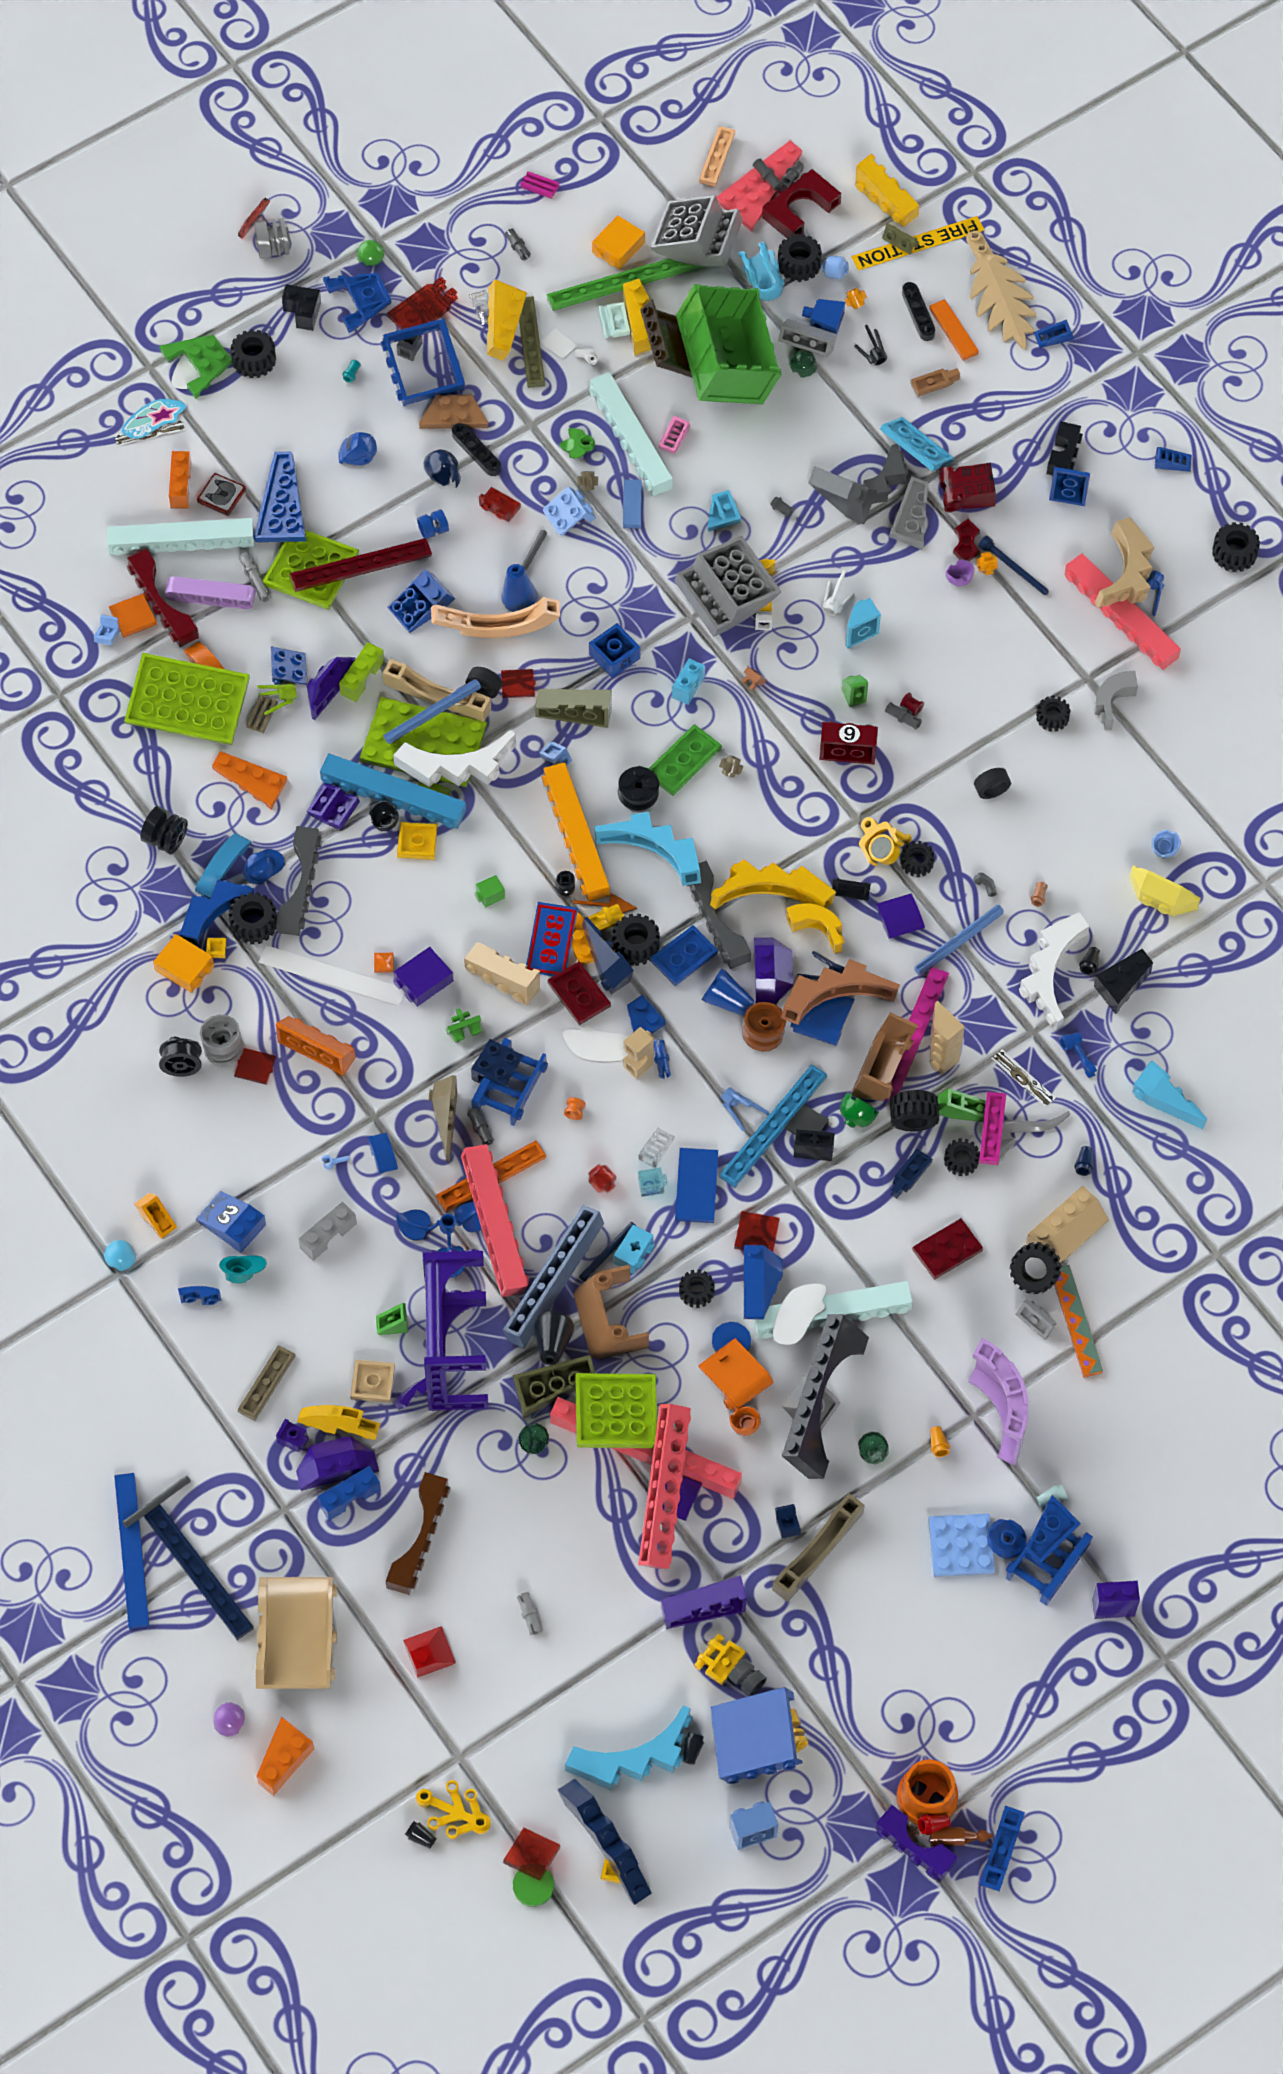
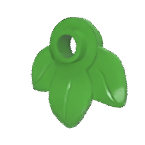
(576, 442)

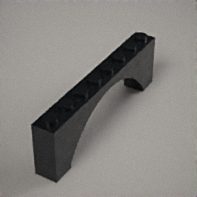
(804, 1443)

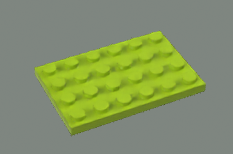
(187, 699)
(440, 735)

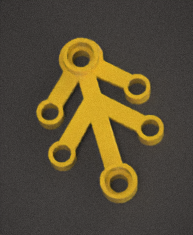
(455, 1812)

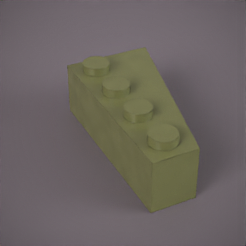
(575, 706)
(544, 1385)

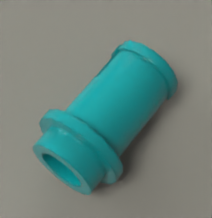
(350, 372)

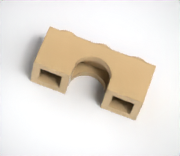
(640, 1052)

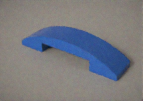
(1002, 1848)

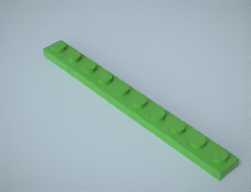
(614, 283)

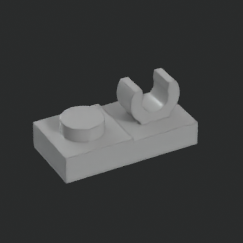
(1036, 1318)

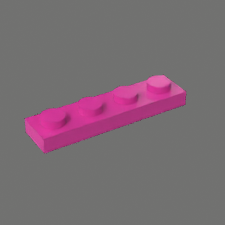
(992, 1128)

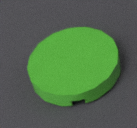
(532, 1891)

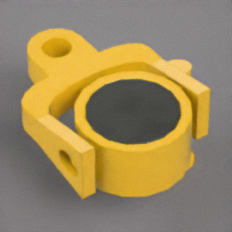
(882, 847)

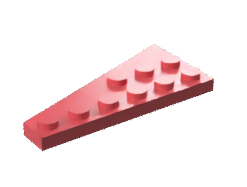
(752, 192)

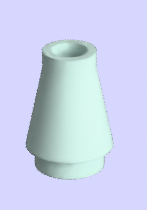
(1057, 1491)

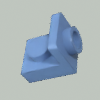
(555, 754)

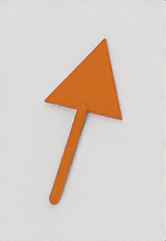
(624, 906)

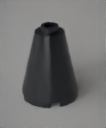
(553, 1335)

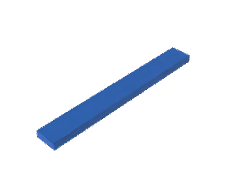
(131, 1552)

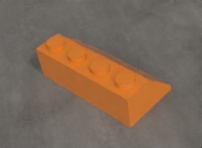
(315, 1044)

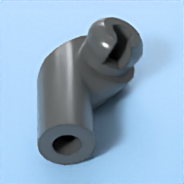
(987, 881)

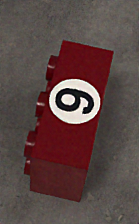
(848, 743)

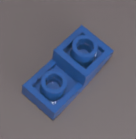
(382, 1152)
(208, 1295)

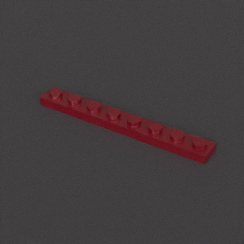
(360, 565)

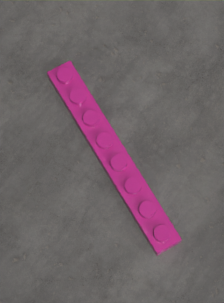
(921, 1016)

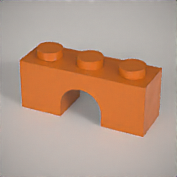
(179, 479)

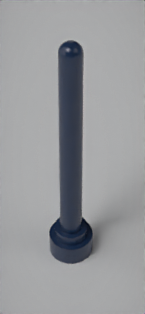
(987, 544)

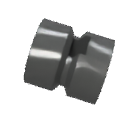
(749, 1679)

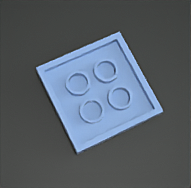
(960, 1545)

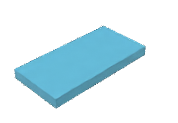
(917, 444)

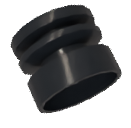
(164, 830)

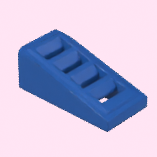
(1061, 338)
(1172, 465)

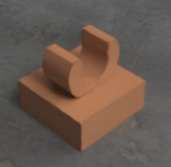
(754, 676)

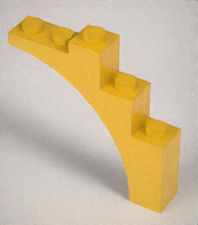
(773, 880)

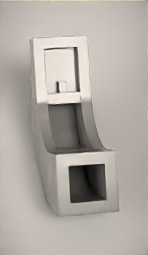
(1115, 687)

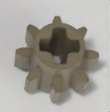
(587, 480)
(731, 766)

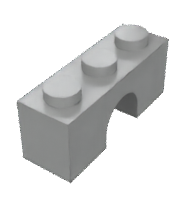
(337, 1221)

